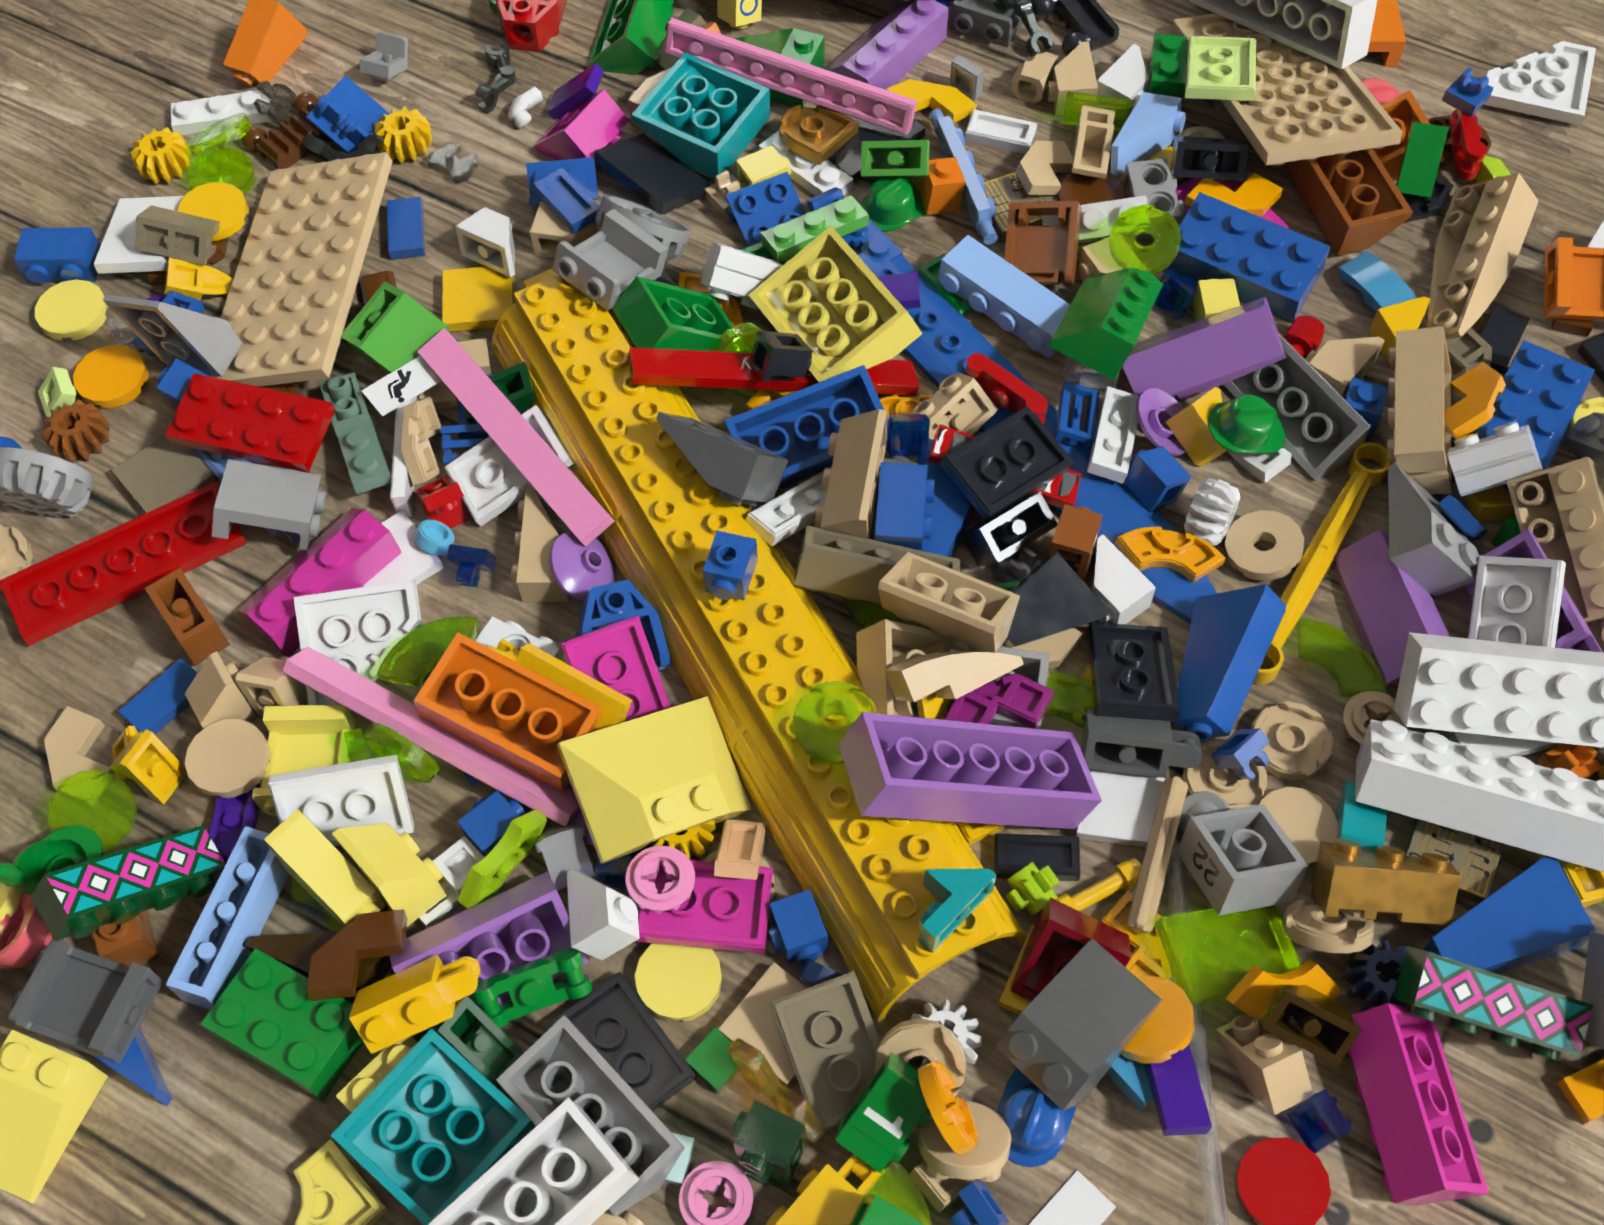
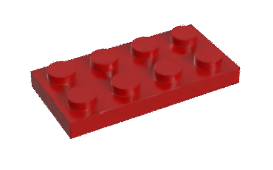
(250, 422)

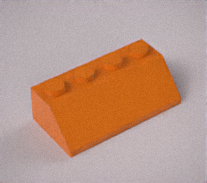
(505, 709)

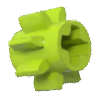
(1031, 888)

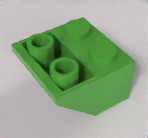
(391, 329)

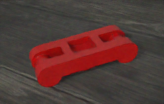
(1466, 144)
(1004, 387)

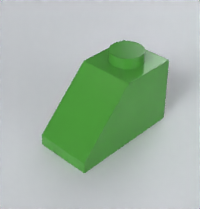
(895, 159)

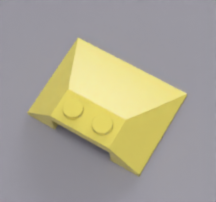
(653, 777)

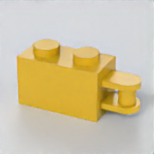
(412, 1000)
(827, 1196)

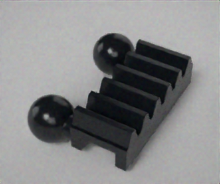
(1085, 17)

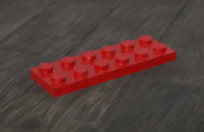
(116, 565)

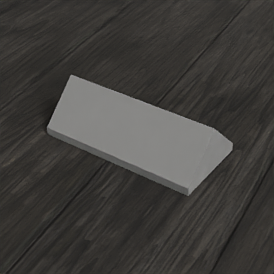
(1316, 419)
(568, 1066)

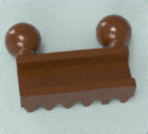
(286, 146)

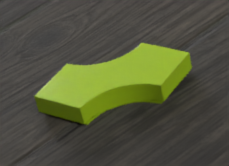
(490, 873)

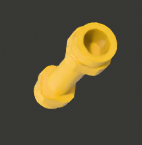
(1124, 877)

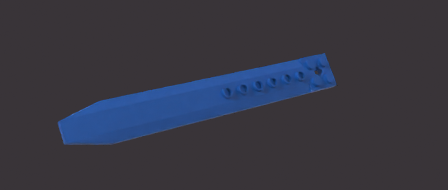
(944, 351)

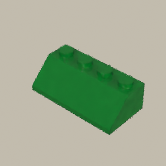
(631, 35)
(1107, 319)

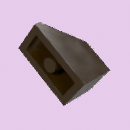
(1312, 1022)

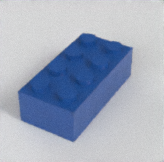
(1253, 251)
(1540, 393)
(803, 422)

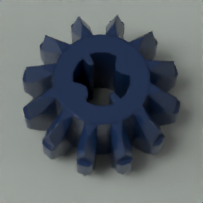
(1364, 974)

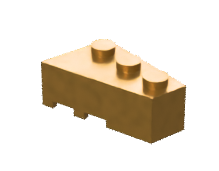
(1384, 883)

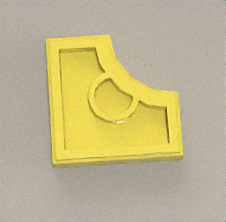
(335, 1191)

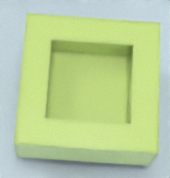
(56, 390)

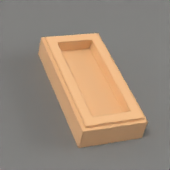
(740, 849)

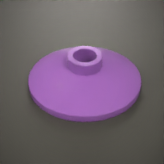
(1153, 411)
(580, 567)

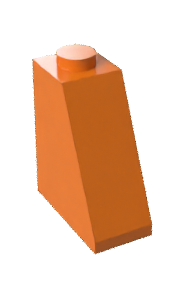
(263, 42)

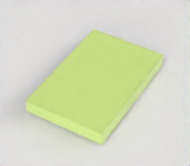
(1221, 68)

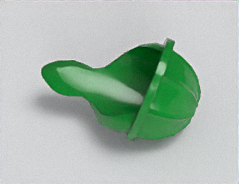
(56, 851)

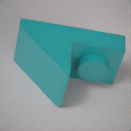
(960, 893)

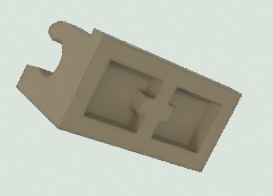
(176, 234)

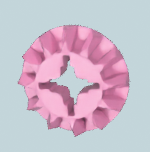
(645, 867)
(709, 1178)

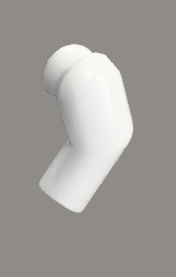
(522, 104)

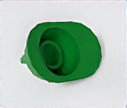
(892, 203)
(1246, 425)

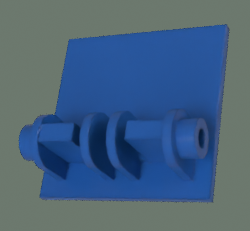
(346, 115)
(764, 206)

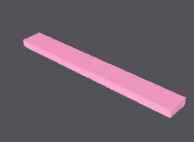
(793, 77)
(516, 437)
(402, 716)

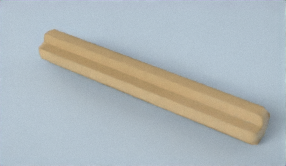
(1157, 855)

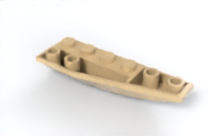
(1477, 250)
(1567, 519)

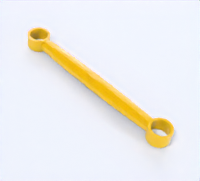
(1324, 549)

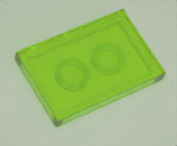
(1216, 951)

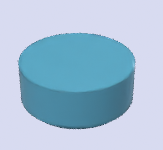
(434, 537)

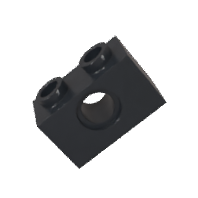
(1209, 158)
(1009, 530)

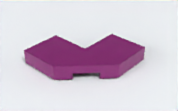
(1011, 696)

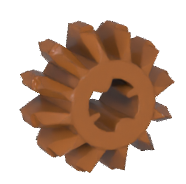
(76, 431)

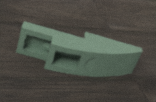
(356, 433)

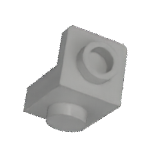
(389, 57)

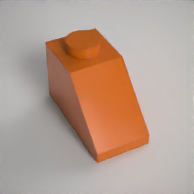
(942, 188)

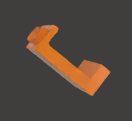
(1387, 33)
(1573, 282)

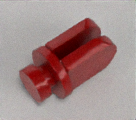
(1305, 334)

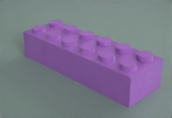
(967, 772)

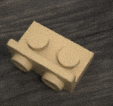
(958, 405)

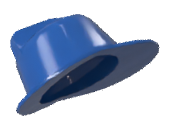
(1034, 1122)

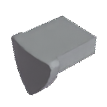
(564, 851)

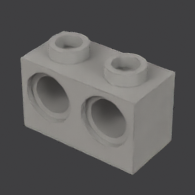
(1157, 183)

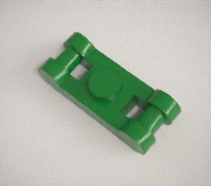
(533, 986)

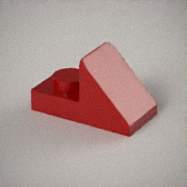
(443, 501)

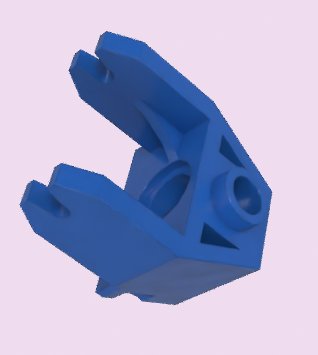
(628, 602)

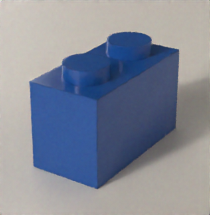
(57, 254)
(902, 505)

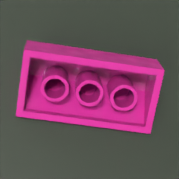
(336, 561)
(1414, 1109)

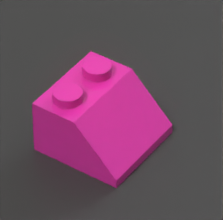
(584, 129)

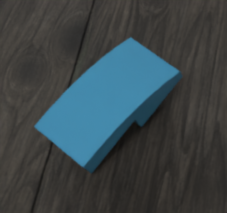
(1376, 281)

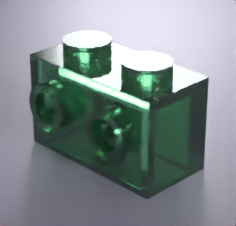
(768, 1144)

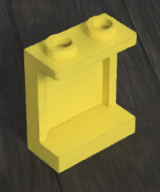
(302, 740)

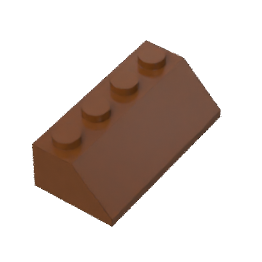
(1350, 198)

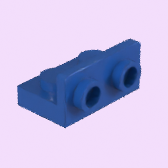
(581, 170)

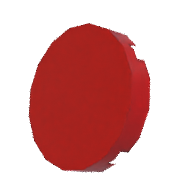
(1282, 1183)

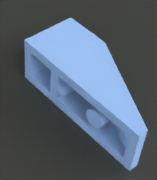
(1147, 130)

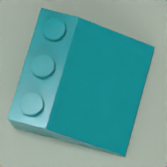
(704, 114)
(432, 1128)

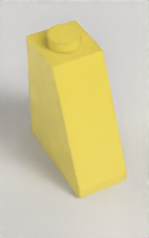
(322, 870)

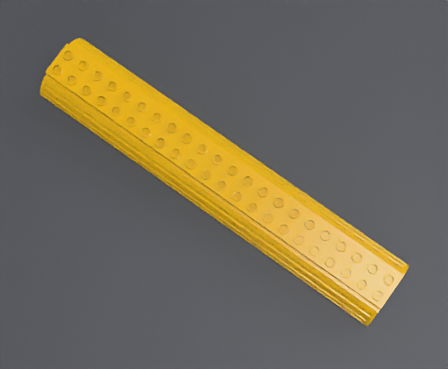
(742, 654)

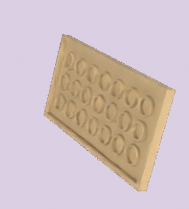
(1299, 101)
(302, 268)

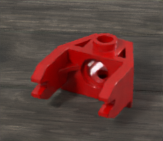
(536, 17)

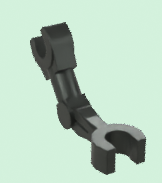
(1023, 9)
(506, 77)
(323, 147)

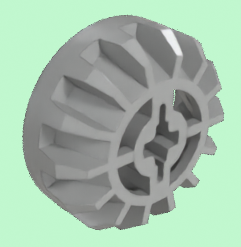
(658, 225)
(42, 483)

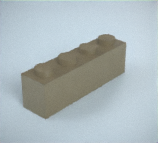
(851, 563)

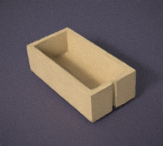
(1420, 397)

